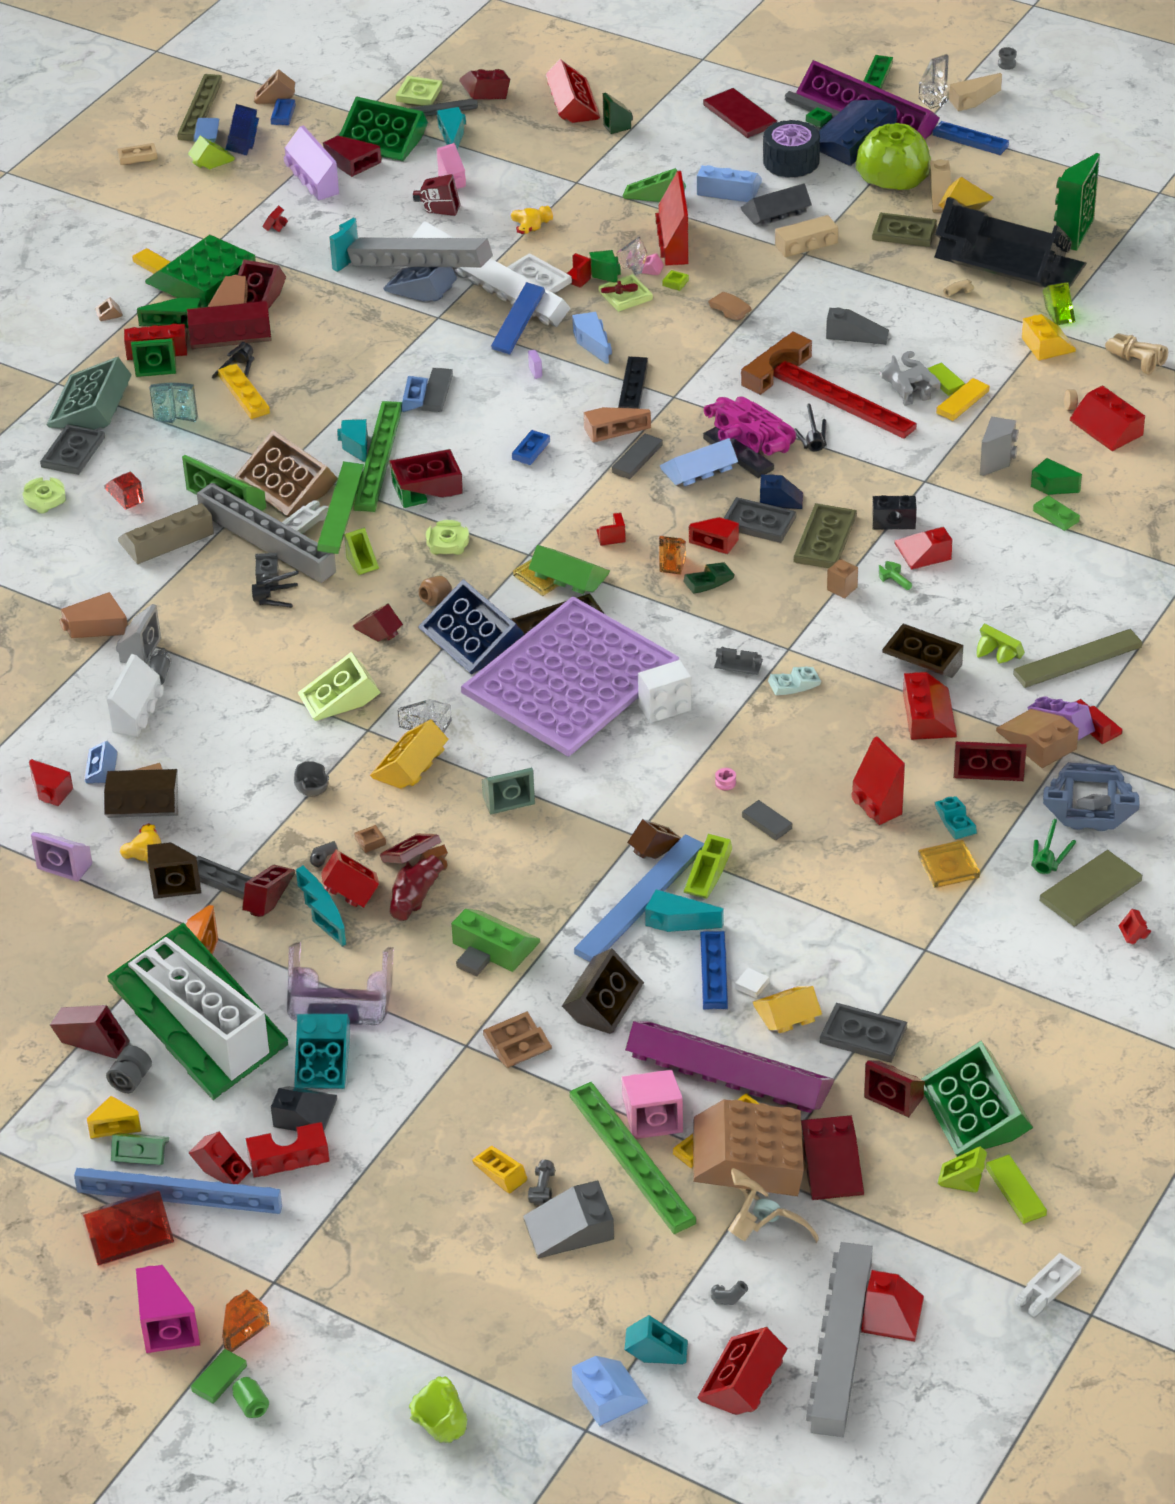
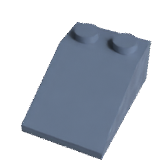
(422, 282)

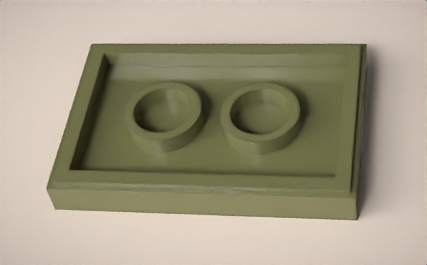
(904, 229)

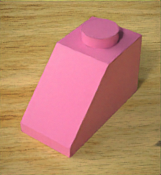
(450, 163)

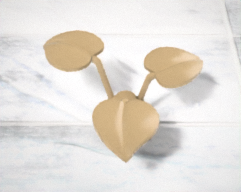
(745, 1220)

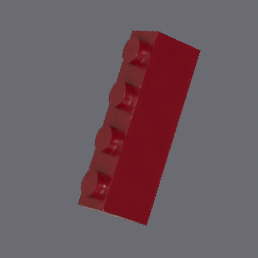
(229, 325)

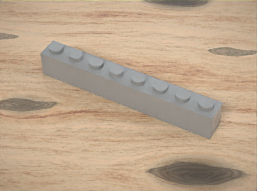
(420, 252)
(267, 533)
(841, 1340)

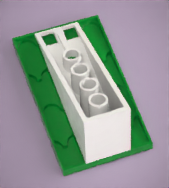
(197, 1011)

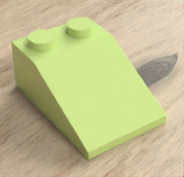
(339, 689)

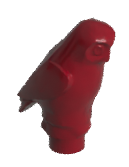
(412, 886)

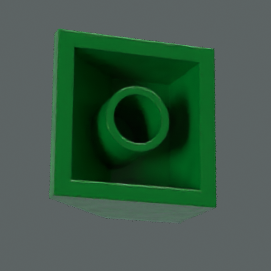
(154, 357)

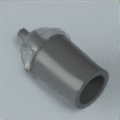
(160, 663)

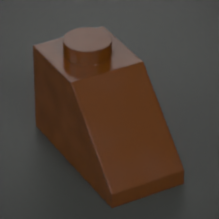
(652, 839)

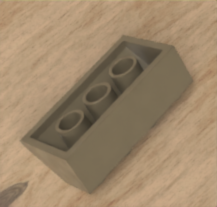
(168, 533)

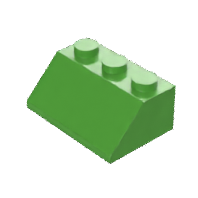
(567, 570)
(500, 940)

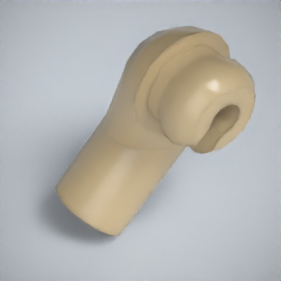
(957, 286)

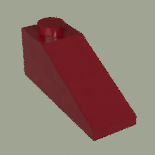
(266, 889)

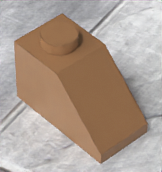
(276, 87)

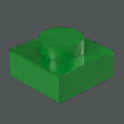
(818, 117)

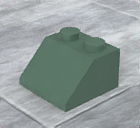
(509, 791)

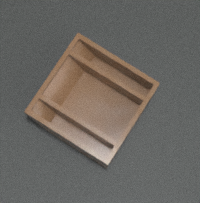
(752, 1139)

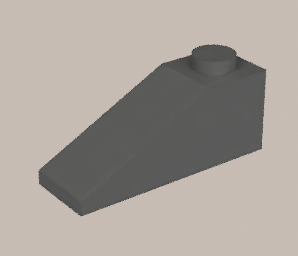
(851, 326)

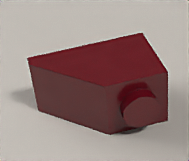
(379, 624)

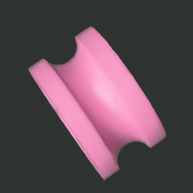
(725, 773)

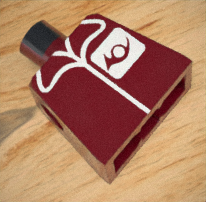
(439, 195)

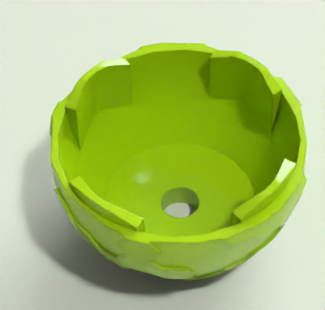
(894, 157)

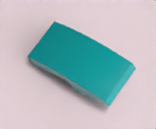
(954, 817)

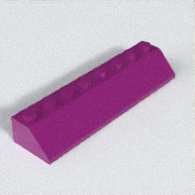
(839, 89)
(729, 1065)

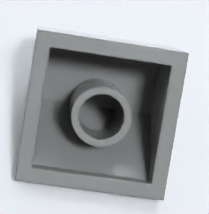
(998, 445)
(140, 636)

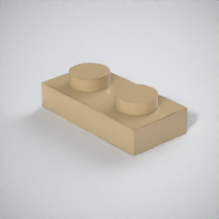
(137, 153)

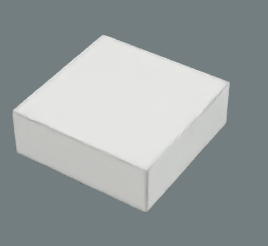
(752, 982)

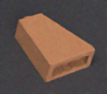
(231, 291)
(94, 618)

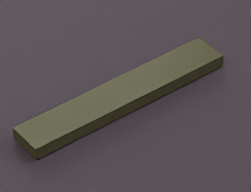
(200, 105)
(1077, 658)

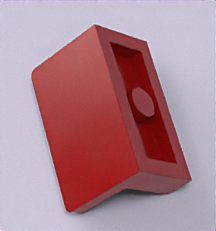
(1104, 727)

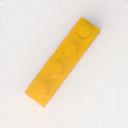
(243, 391)

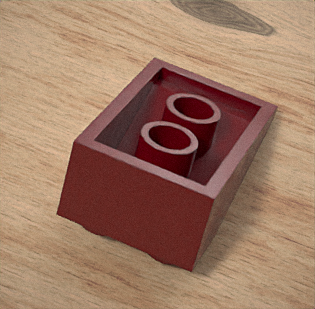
(263, 281)
(429, 474)
(831, 1157)

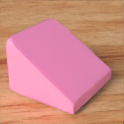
(653, 265)

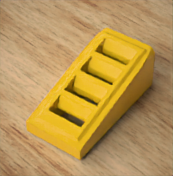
(502, 1170)

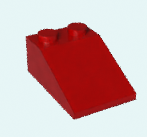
(880, 783)

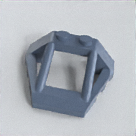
(1061, 802)

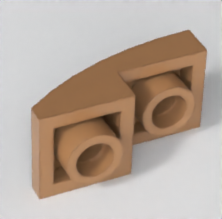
(730, 305)

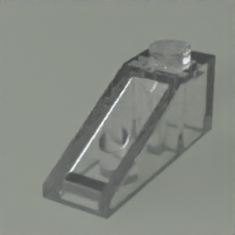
(934, 82)

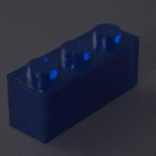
(242, 130)

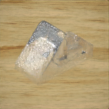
(633, 256)

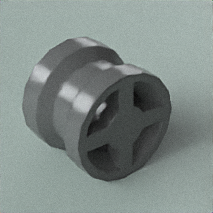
(1007, 58)

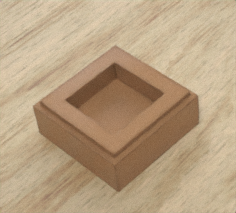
(370, 838)

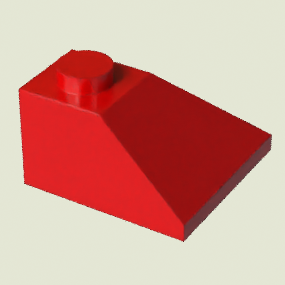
(926, 548)
(891, 1307)

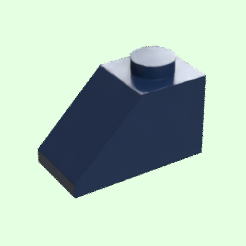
(780, 492)

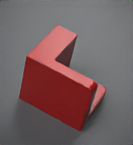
(581, 270)
(612, 533)

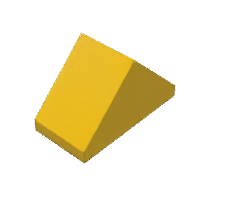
(113, 1118)

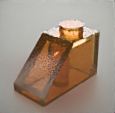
(671, 554)
(243, 1320)

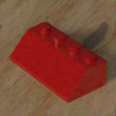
(571, 94)

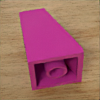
(164, 1311)

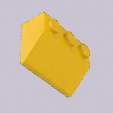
(411, 756)

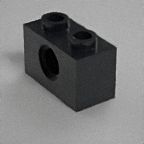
(893, 512)

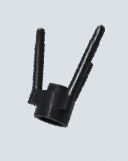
(241, 354)
(814, 440)
(262, 590)

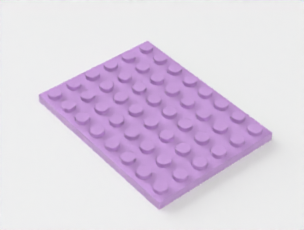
(567, 675)

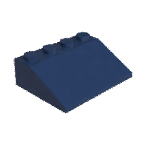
(849, 128)
(470, 628)

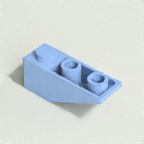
(590, 335)

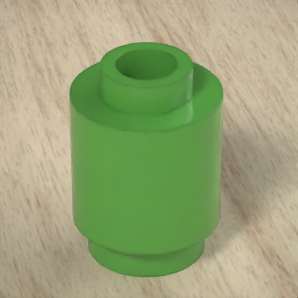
(250, 1397)

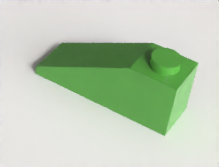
(651, 188)

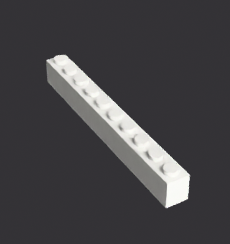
(504, 282)

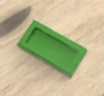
(219, 1376)

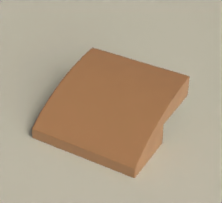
(516, 1039)

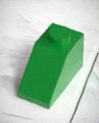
(1055, 478)

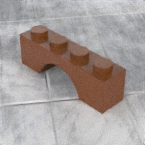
(759, 373)

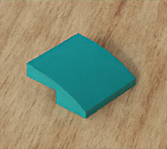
(340, 242)

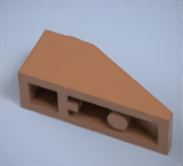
(615, 422)

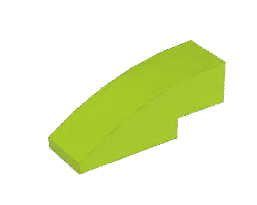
(708, 866)

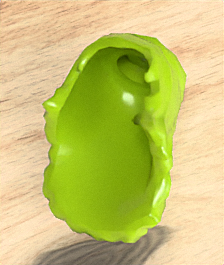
(439, 1410)

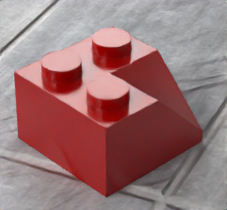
(349, 879)

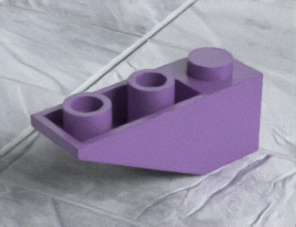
(1075, 713)

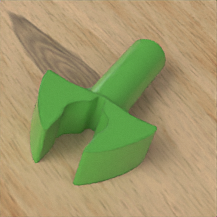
(892, 571)

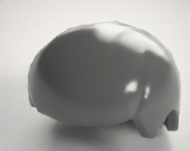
(311, 778)

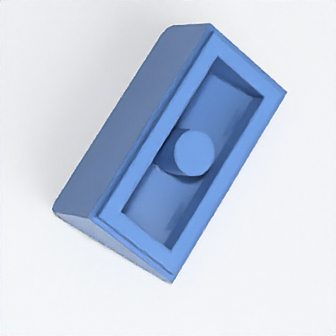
(207, 128)
(414, 393)
(100, 760)

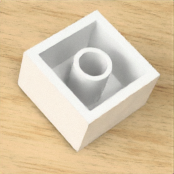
(664, 691)

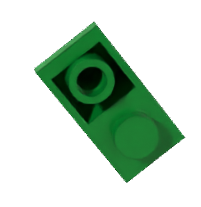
(605, 265)

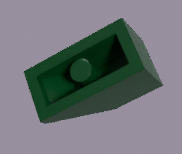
(615, 115)

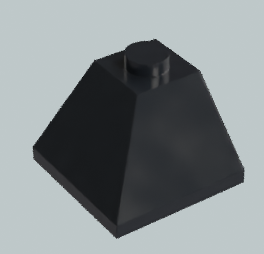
(301, 1107)

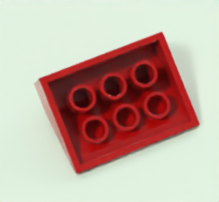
(673, 224)

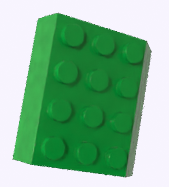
(200, 269)

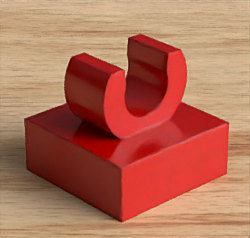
(275, 220)
(1134, 927)

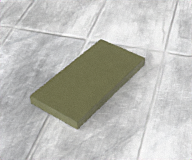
(825, 535)
(1090, 888)

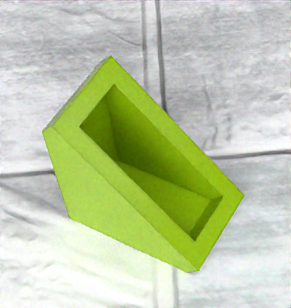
(360, 552)

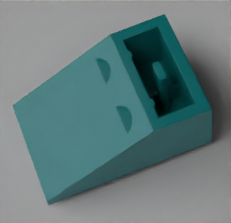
(322, 1051)

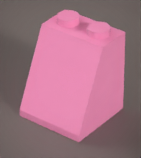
(653, 1104)

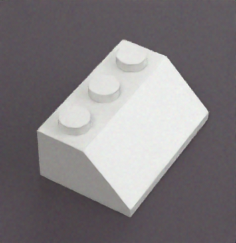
(134, 697)

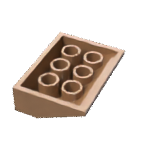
(286, 474)

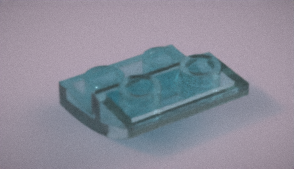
(173, 402)

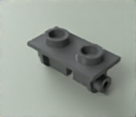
(746, 662)

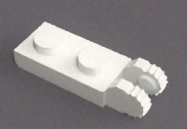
(307, 516)
(1048, 1283)

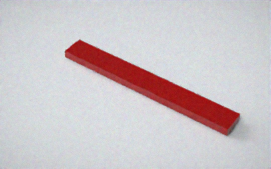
(844, 399)

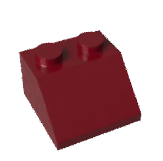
(486, 84)
(892, 1087)

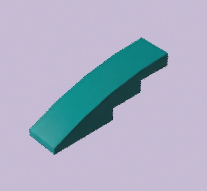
(322, 906)

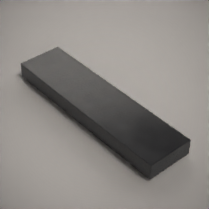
(633, 382)
(746, 457)

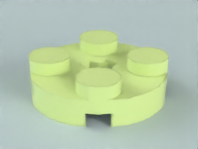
(44, 494)
(455, 544)

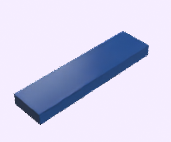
(971, 137)
(518, 318)
(713, 970)

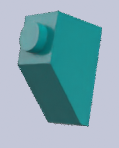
(354, 437)
(655, 1342)

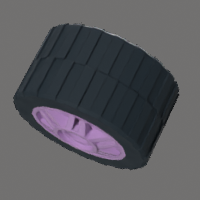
(791, 148)

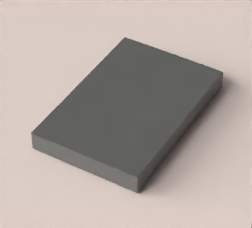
(72, 449)
(761, 519)
(863, 1032)

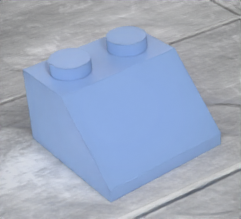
(606, 1388)

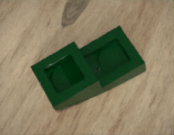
(712, 577)

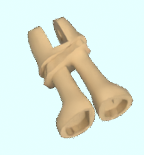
(1127, 347)

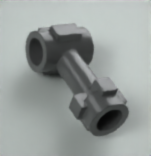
(542, 1194)

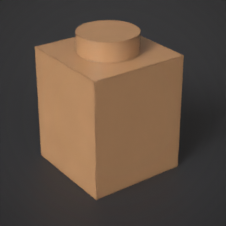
(842, 578)

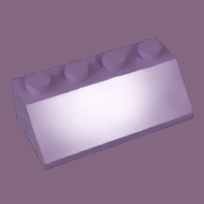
(312, 164)

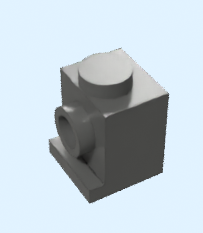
(266, 567)

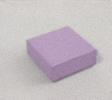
(535, 364)

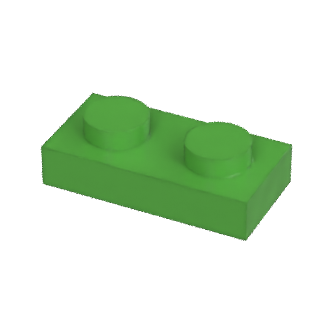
(1056, 513)

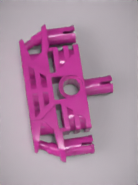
(750, 425)

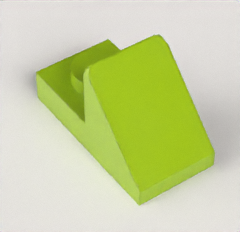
(964, 1171)

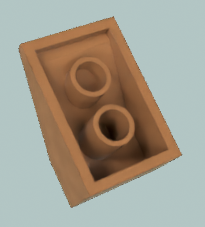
(1045, 734)

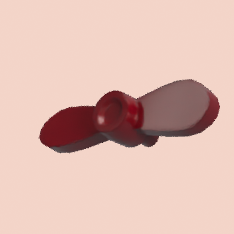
(619, 288)

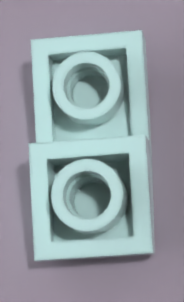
(799, 680)

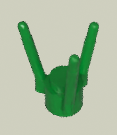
(1045, 861)

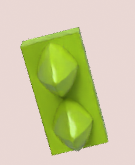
(1007, 646)

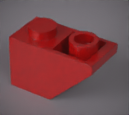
(219, 1159)

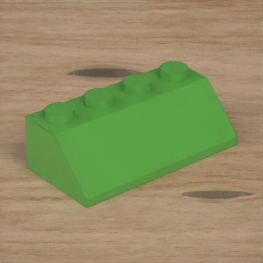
(200, 474)

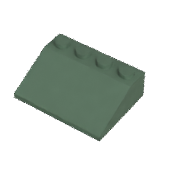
(91, 396)

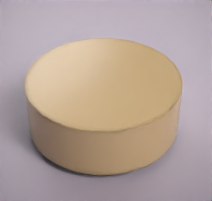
(1070, 399)

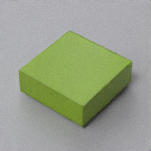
(675, 280)

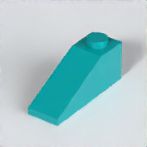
(451, 125)
(679, 913)

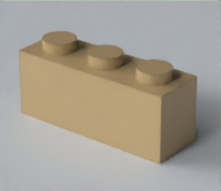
(806, 236)

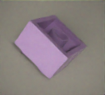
(61, 855)

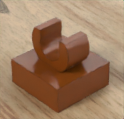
(439, 852)

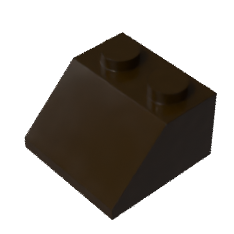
(172, 871)

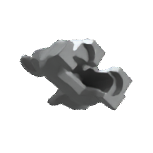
(910, 380)

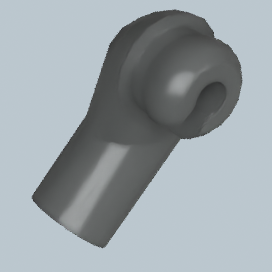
(321, 852)
(731, 1296)

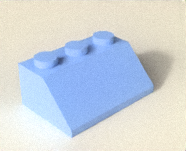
(727, 183)
(700, 463)

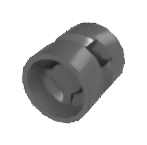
(129, 1069)

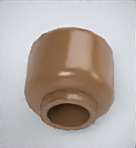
(434, 590)

